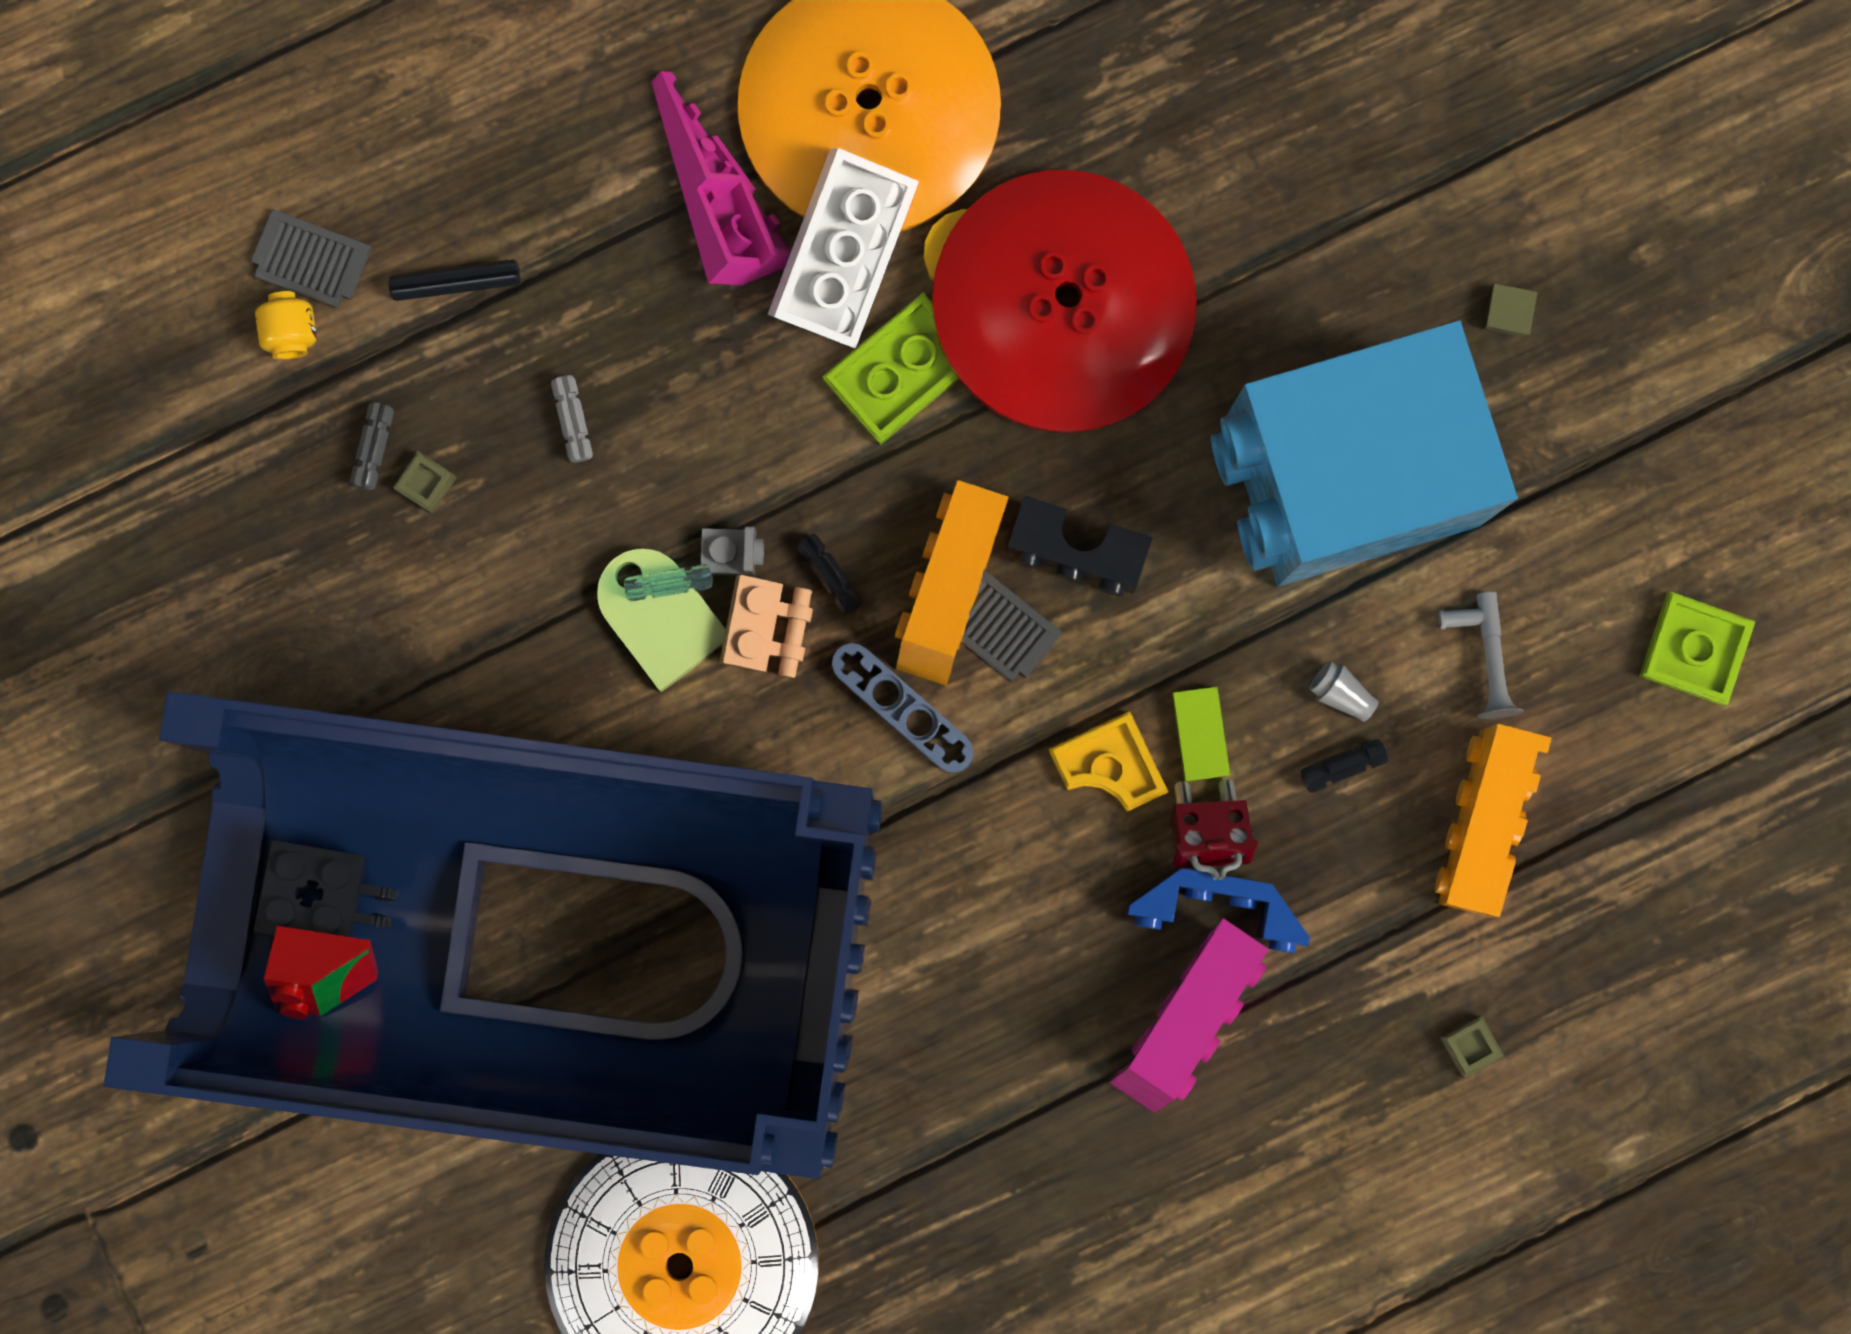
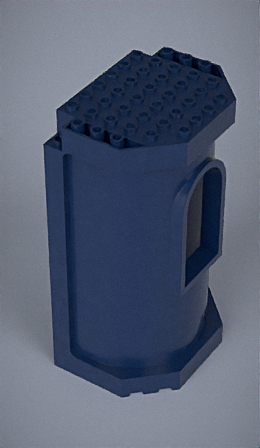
(723, 1089)

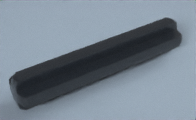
(454, 280)

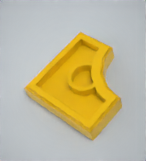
(1112, 760)

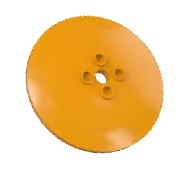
(921, 58)

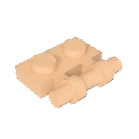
(752, 626)

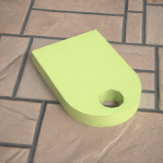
(663, 632)

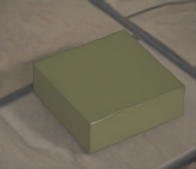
(1510, 310)
(425, 482)
(1471, 1046)

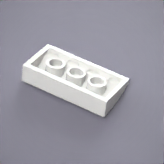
(843, 247)

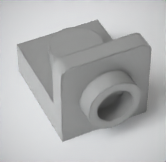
(732, 551)

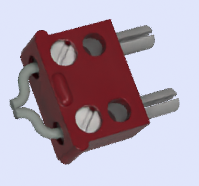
(1211, 831)

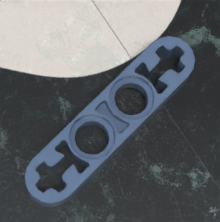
(907, 703)

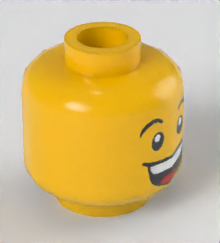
(285, 326)

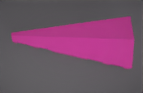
(728, 224)

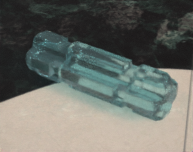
(668, 582)

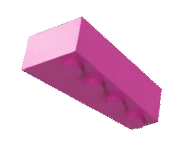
(1192, 1018)

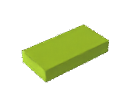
(1200, 734)

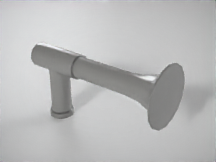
(1487, 616)

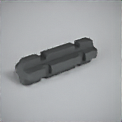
(371, 446)

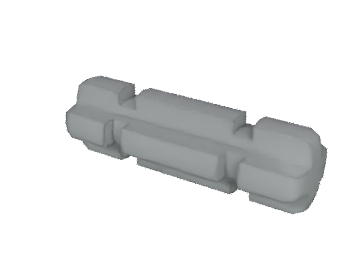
(571, 418)

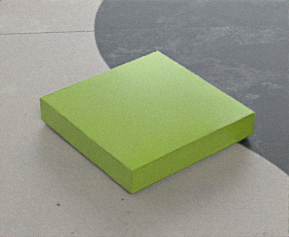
(1697, 649)

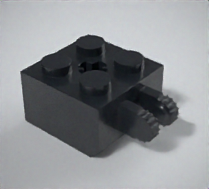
(340, 878)

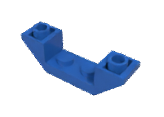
(1277, 920)

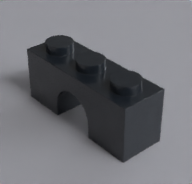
(1113, 564)

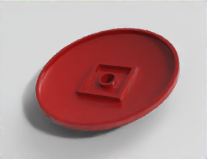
(1050, 361)

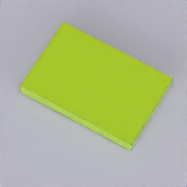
(894, 372)

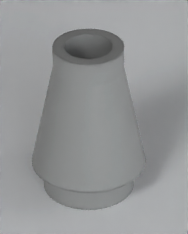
(1342, 691)

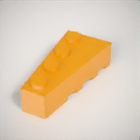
(950, 581)
(1490, 819)

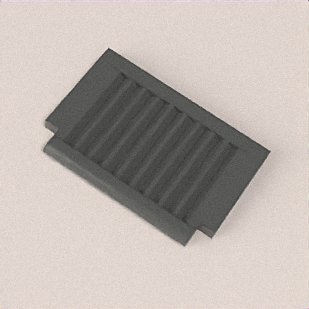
(309, 259)
(1007, 630)

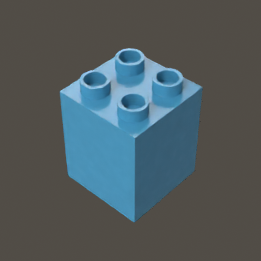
(1363, 455)

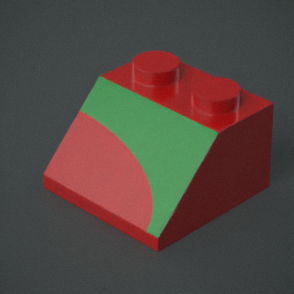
(316, 971)

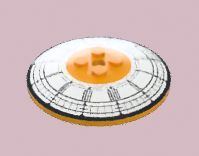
(628, 1215)

